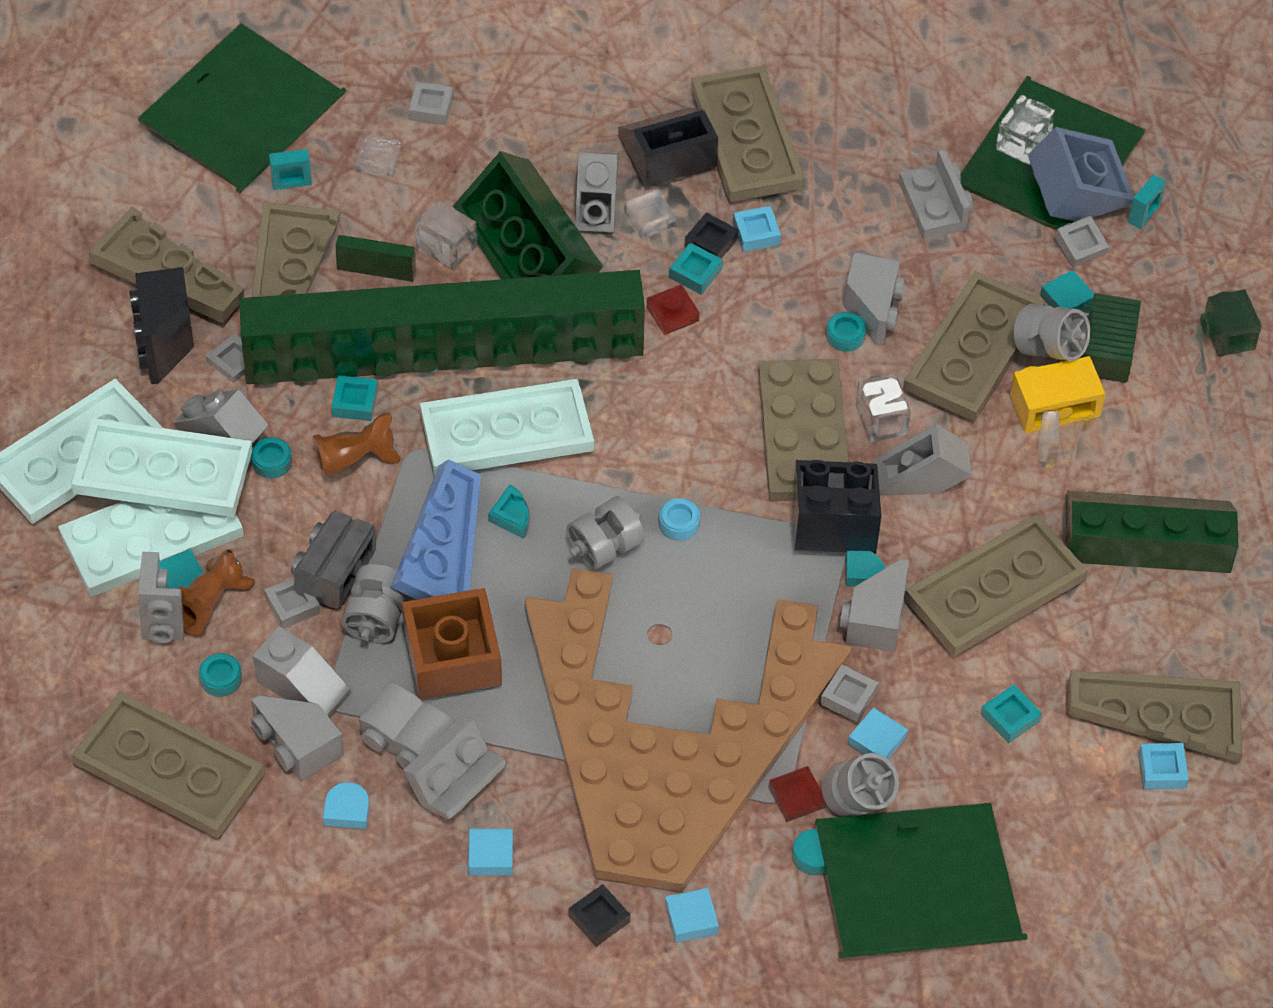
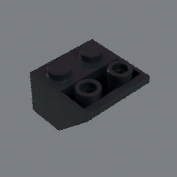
(671, 145)
(163, 321)
(836, 506)

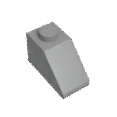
(924, 464)
(876, 609)
(298, 672)

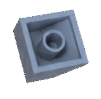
(1079, 175)

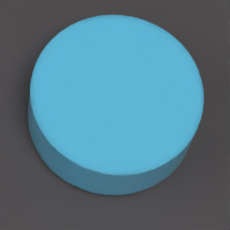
(679, 519)

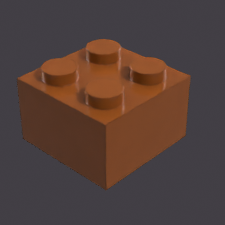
(452, 643)

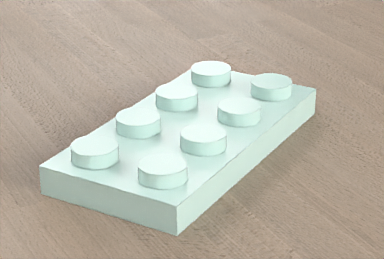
(508, 426)
(41, 465)
(162, 467)
(111, 540)

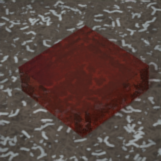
(797, 794)

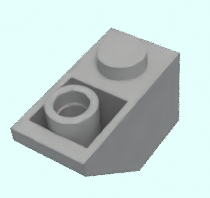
(596, 190)
(871, 292)
(221, 415)
(299, 732)

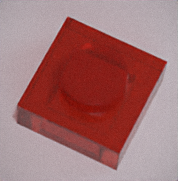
(672, 309)

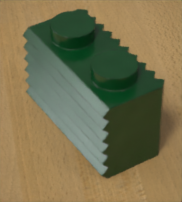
(1112, 335)

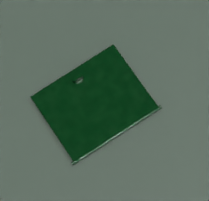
(243, 109)
(1011, 181)
(918, 880)

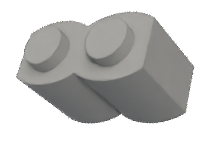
(401, 724)

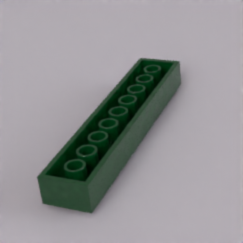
(442, 327)

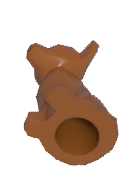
(348, 447)
(204, 592)

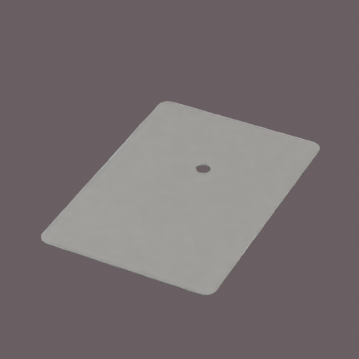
(707, 589)

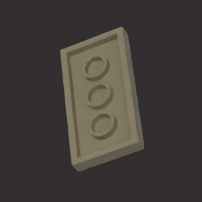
(752, 136)
(970, 347)
(800, 418)
(995, 584)
(168, 764)

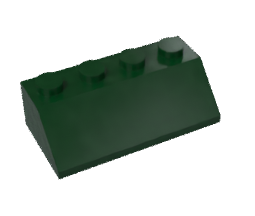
(523, 223)
(1151, 531)

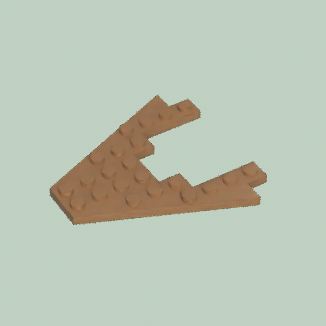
(658, 794)

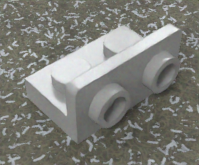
(937, 197)
(158, 606)
(453, 768)

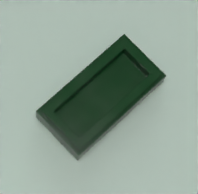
(375, 258)

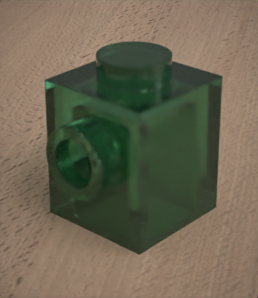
(1231, 322)

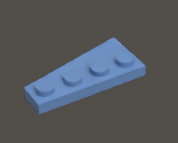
(443, 538)

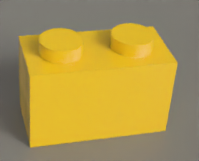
(1060, 387)

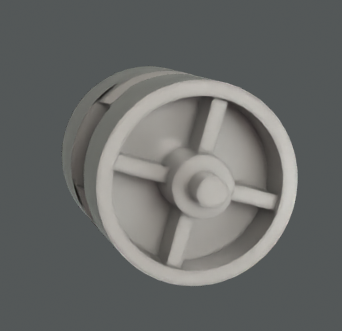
(1052, 332)
(601, 535)
(373, 605)
(860, 785)

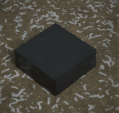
(712, 235)
(599, 915)

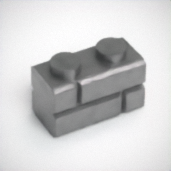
(333, 558)

